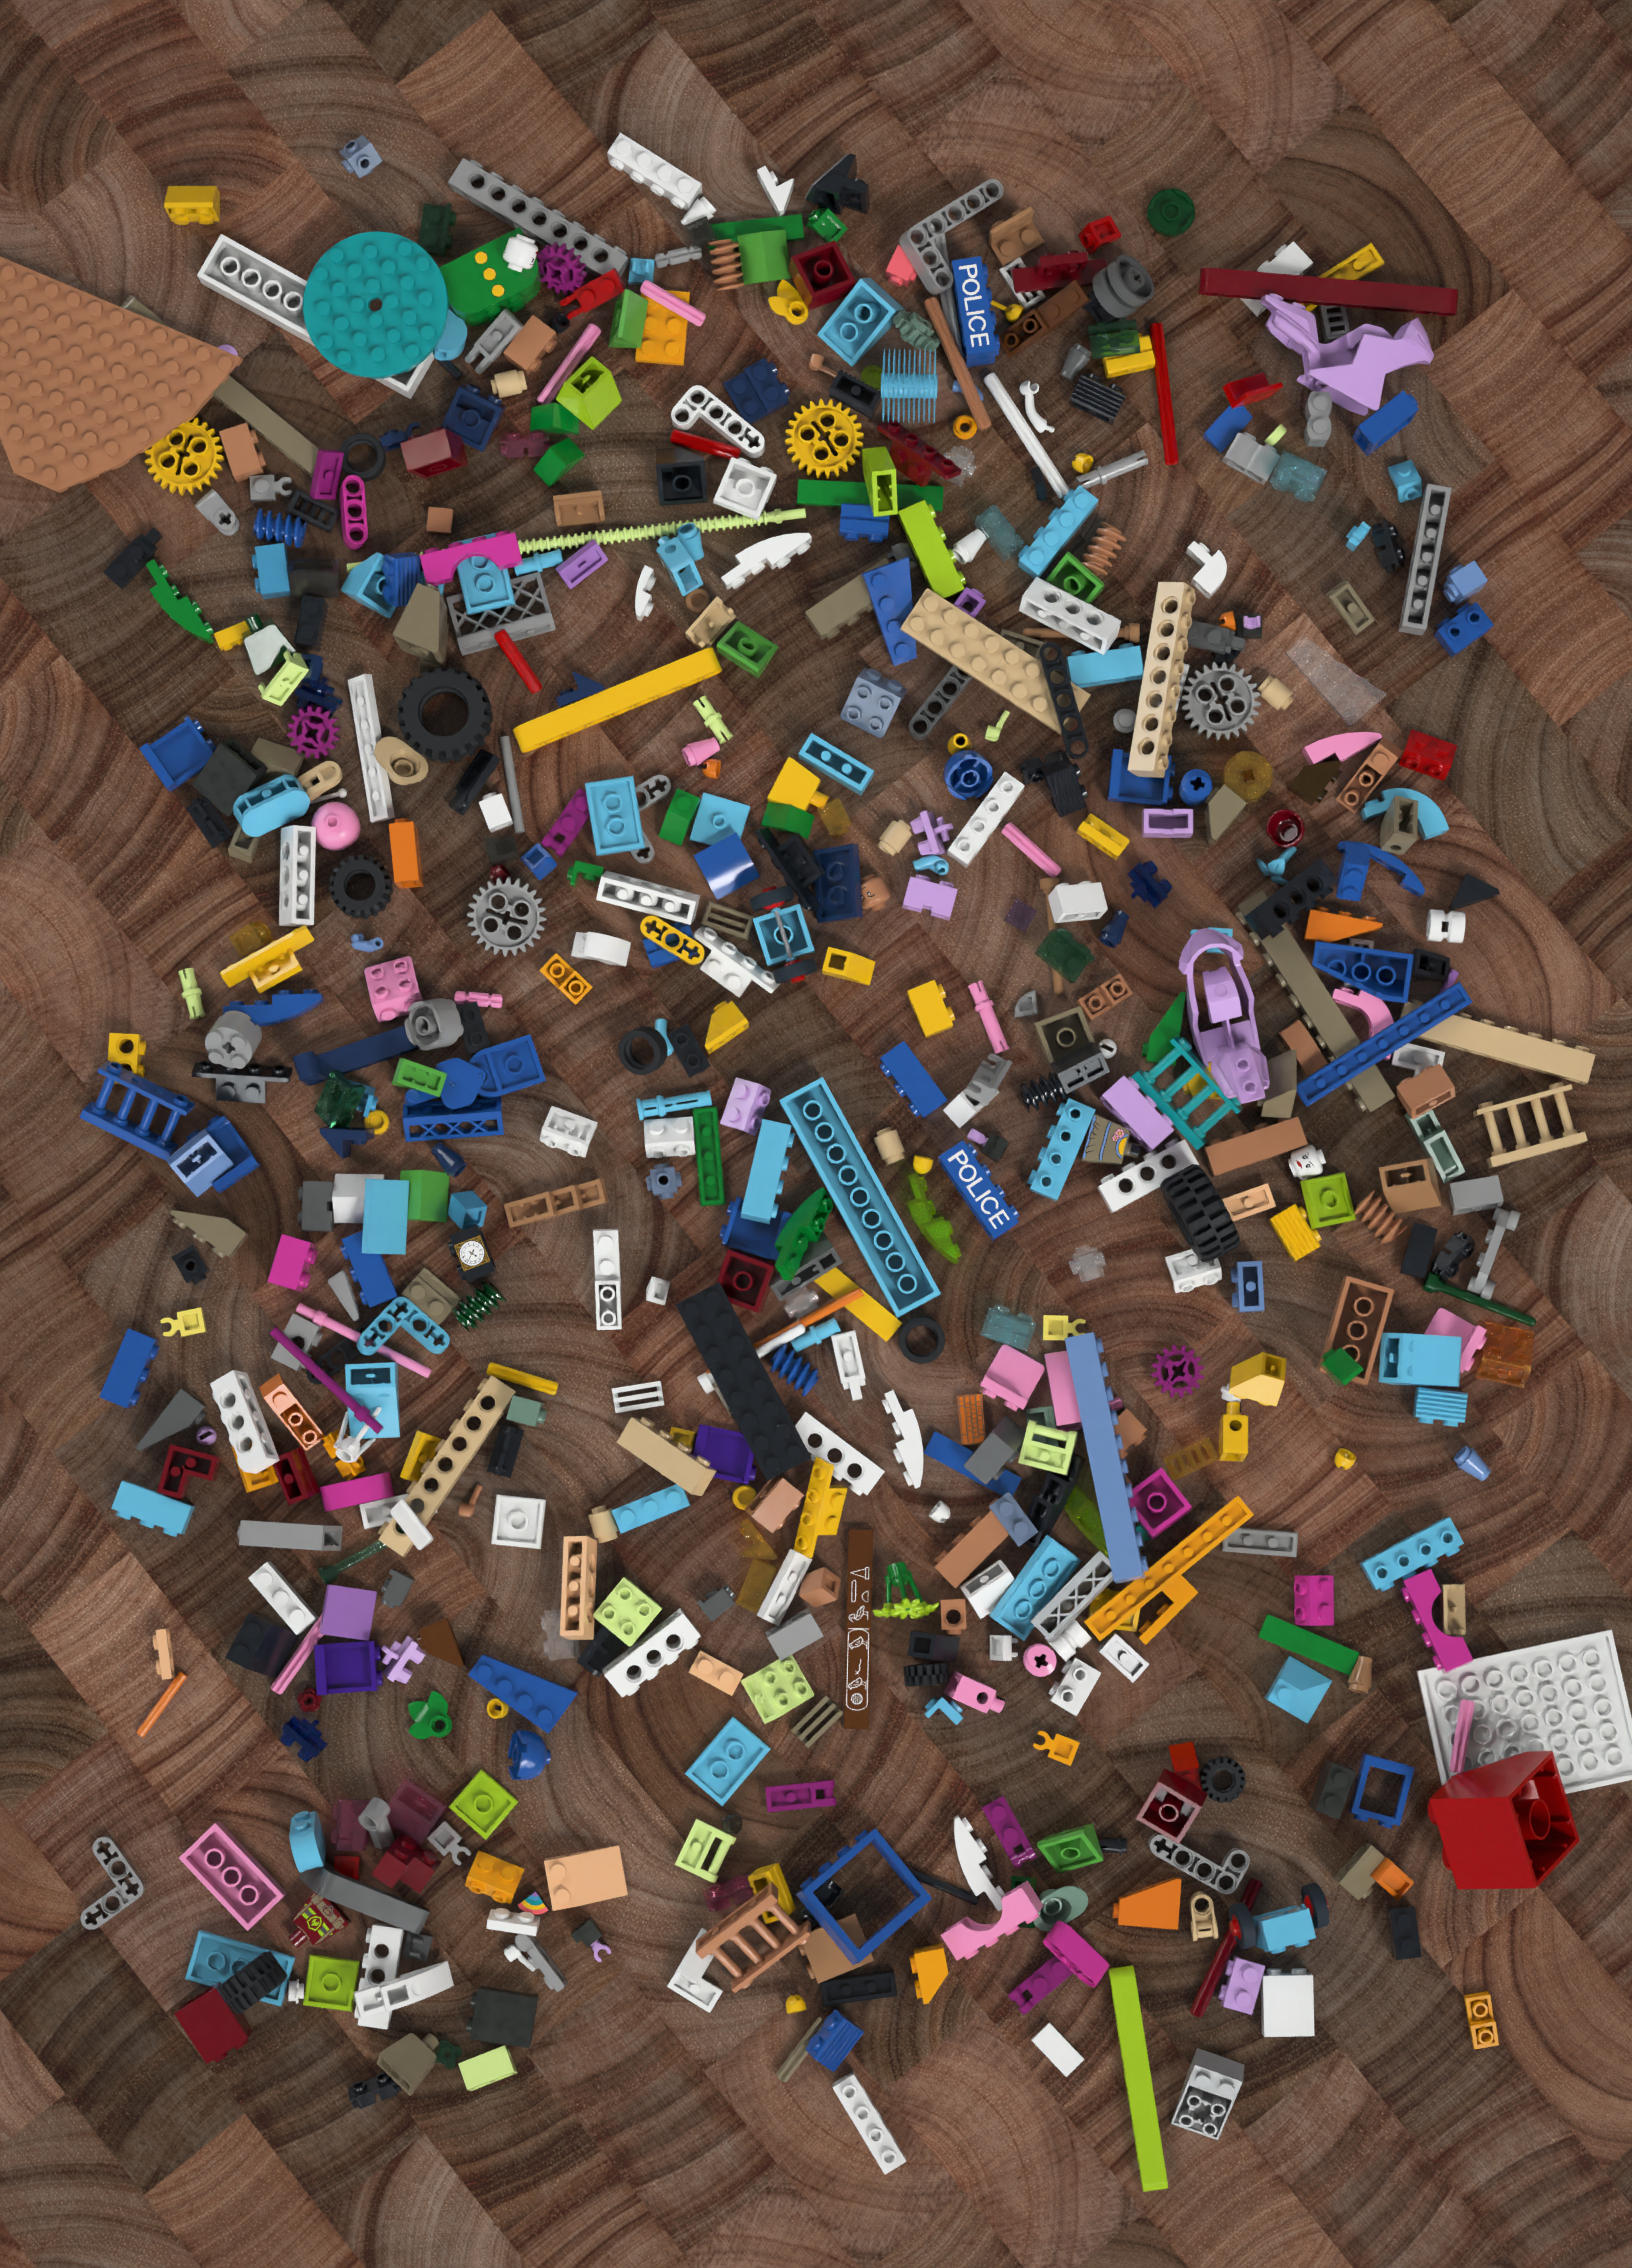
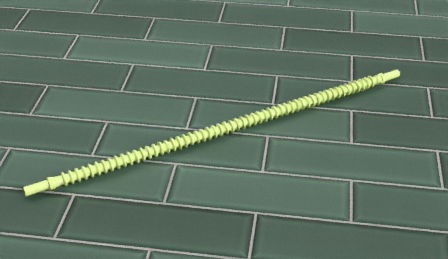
(660, 530)

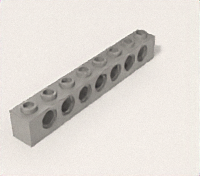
(469, 172)

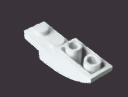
(774, 551)
(607, 1279)
(911, 1448)
(970, 1856)
(403, 1990)

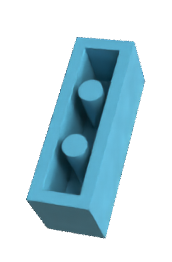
(1099, 669)
(836, 764)
(152, 1508)
(650, 1508)

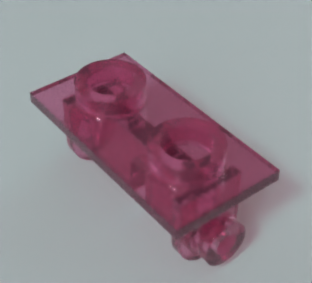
(515, 443)
(718, 1895)

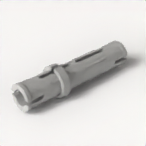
(1112, 470)

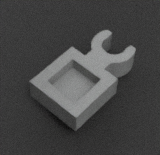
(265, 488)
(446, 1839)

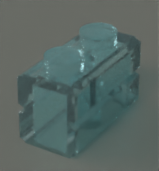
(999, 533)
(1008, 1328)

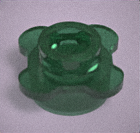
(454, 2051)

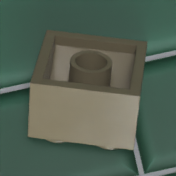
(1220, 812)
(1282, 1087)
(1356, 1872)

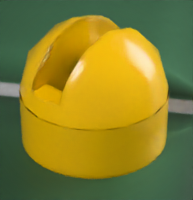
(1082, 463)
(922, 1164)
(1344, 1458)
(494, 1713)
(795, 2004)

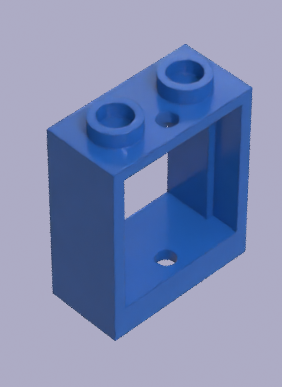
(1385, 422)
(1364, 1815)

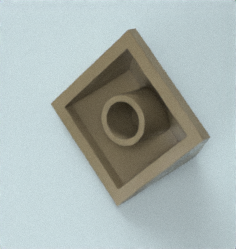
(278, 759)

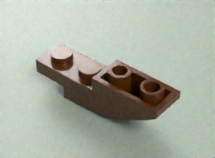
(1044, 319)

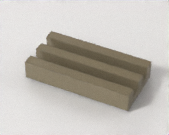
(747, 928)
(801, 1736)

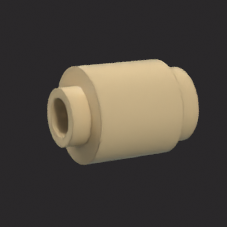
(509, 383)
(1276, 693)
(894, 837)
(889, 1146)
(603, 1524)

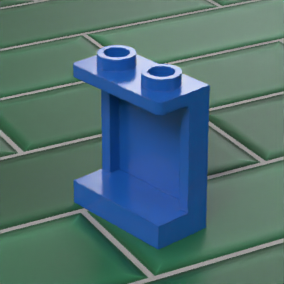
(179, 753)
(1129, 788)
(235, 1148)
(751, 1235)

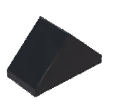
(1471, 892)
(1429, 965)

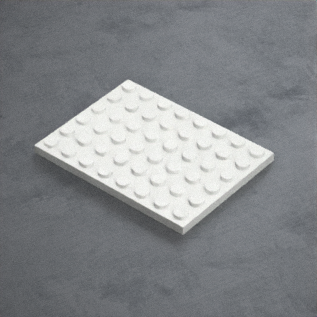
(1538, 1699)

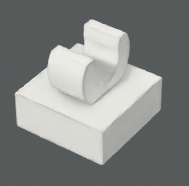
(1002, 1647)

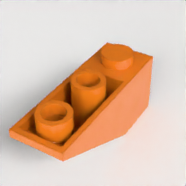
(1333, 928)
(291, 1412)

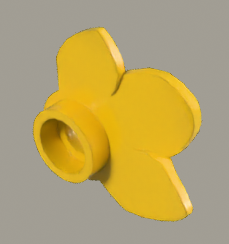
(789, 300)

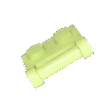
(1044, 1455)
(697, 1847)

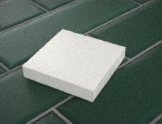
(518, 1521)

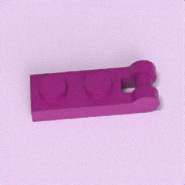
(568, 824)
(799, 1796)
(1008, 1831)
(1040, 1983)

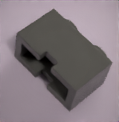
(316, 1206)

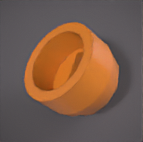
(1229, 619)
(713, 768)

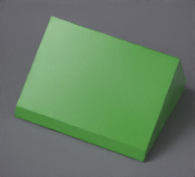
(764, 256)
(628, 321)
(1076, 579)
(746, 649)
(427, 1195)
(1072, 1848)

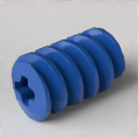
(279, 528)
(1204, 787)
(794, 1370)

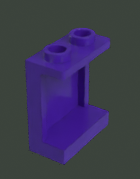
(727, 1453)
(347, 1667)

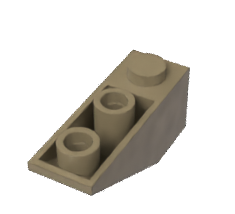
(218, 1231)

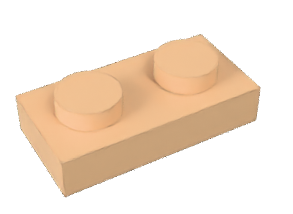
(1249, 1202)
(163, 1644)
(716, 1672)

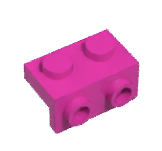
(1314, 1600)

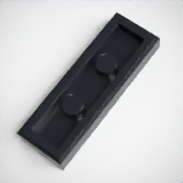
(858, 1988)

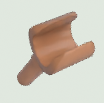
(816, 364)
(466, 1509)

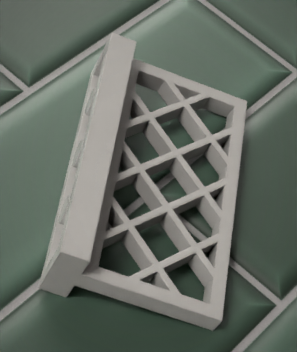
(516, 629)

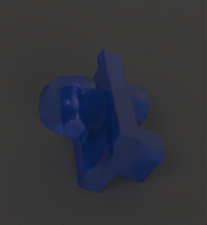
(308, 695)
(1146, 885)
(306, 1735)

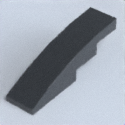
(1049, 1504)

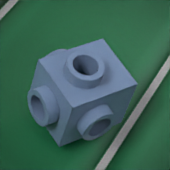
(360, 157)
(664, 1191)

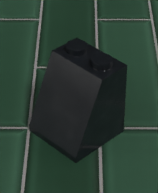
(262, 1645)

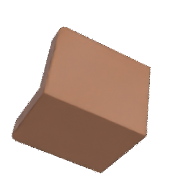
(819, 1587)

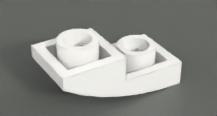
(643, 600)

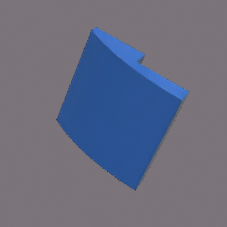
(726, 866)

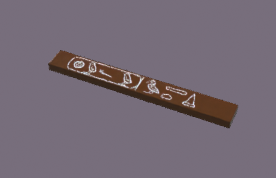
(858, 1629)

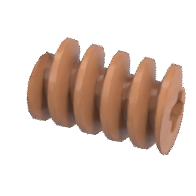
(726, 264)
(1102, 549)
(1379, 1218)

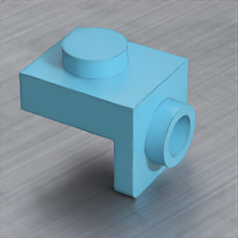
(1406, 481)
(951, 1709)

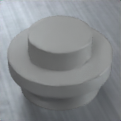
(1124, 720)

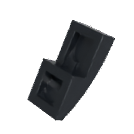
(1418, 1250)

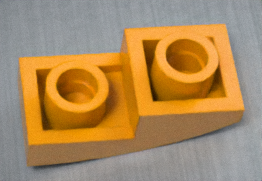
(565, 978)
(1481, 2020)

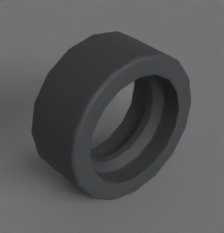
(363, 438)
(655, 1039)
(940, 1338)

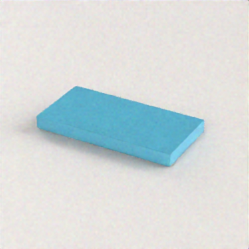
(1035, 1587)
(220, 1957)

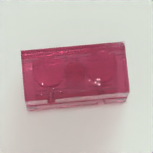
(349, 1832)

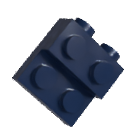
(757, 391)
(474, 416)

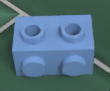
(1464, 583)
(1249, 1286)

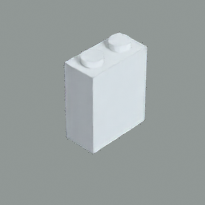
(1287, 2003)

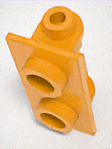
(346, 1469)

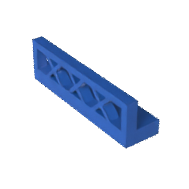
(433, 1113)

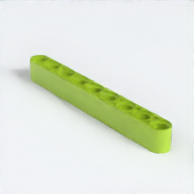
(1138, 2078)

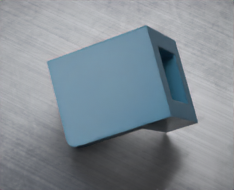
(467, 1209)

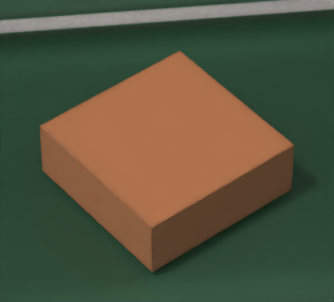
(440, 520)

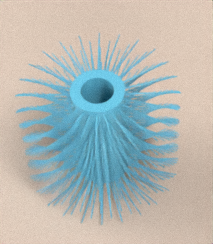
(908, 385)

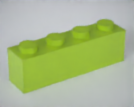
(930, 551)

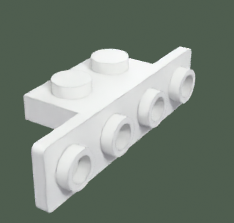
(730, 966)

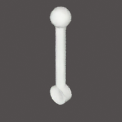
(341, 793)

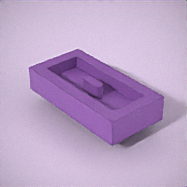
(581, 564)

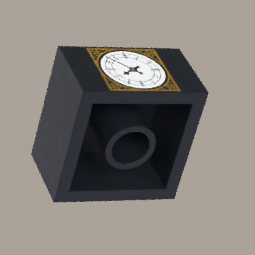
(473, 1255)

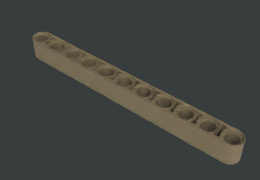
(252, 410)

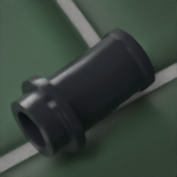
(1113, 1845)

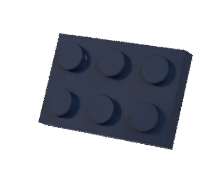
(840, 886)

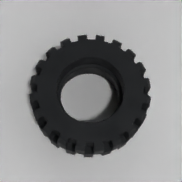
(440, 682)
(1200, 1213)

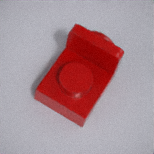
(1099, 234)

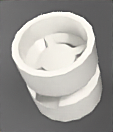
(1454, 926)
(1069, 1639)

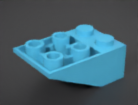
(1420, 1359)
(374, 1387)

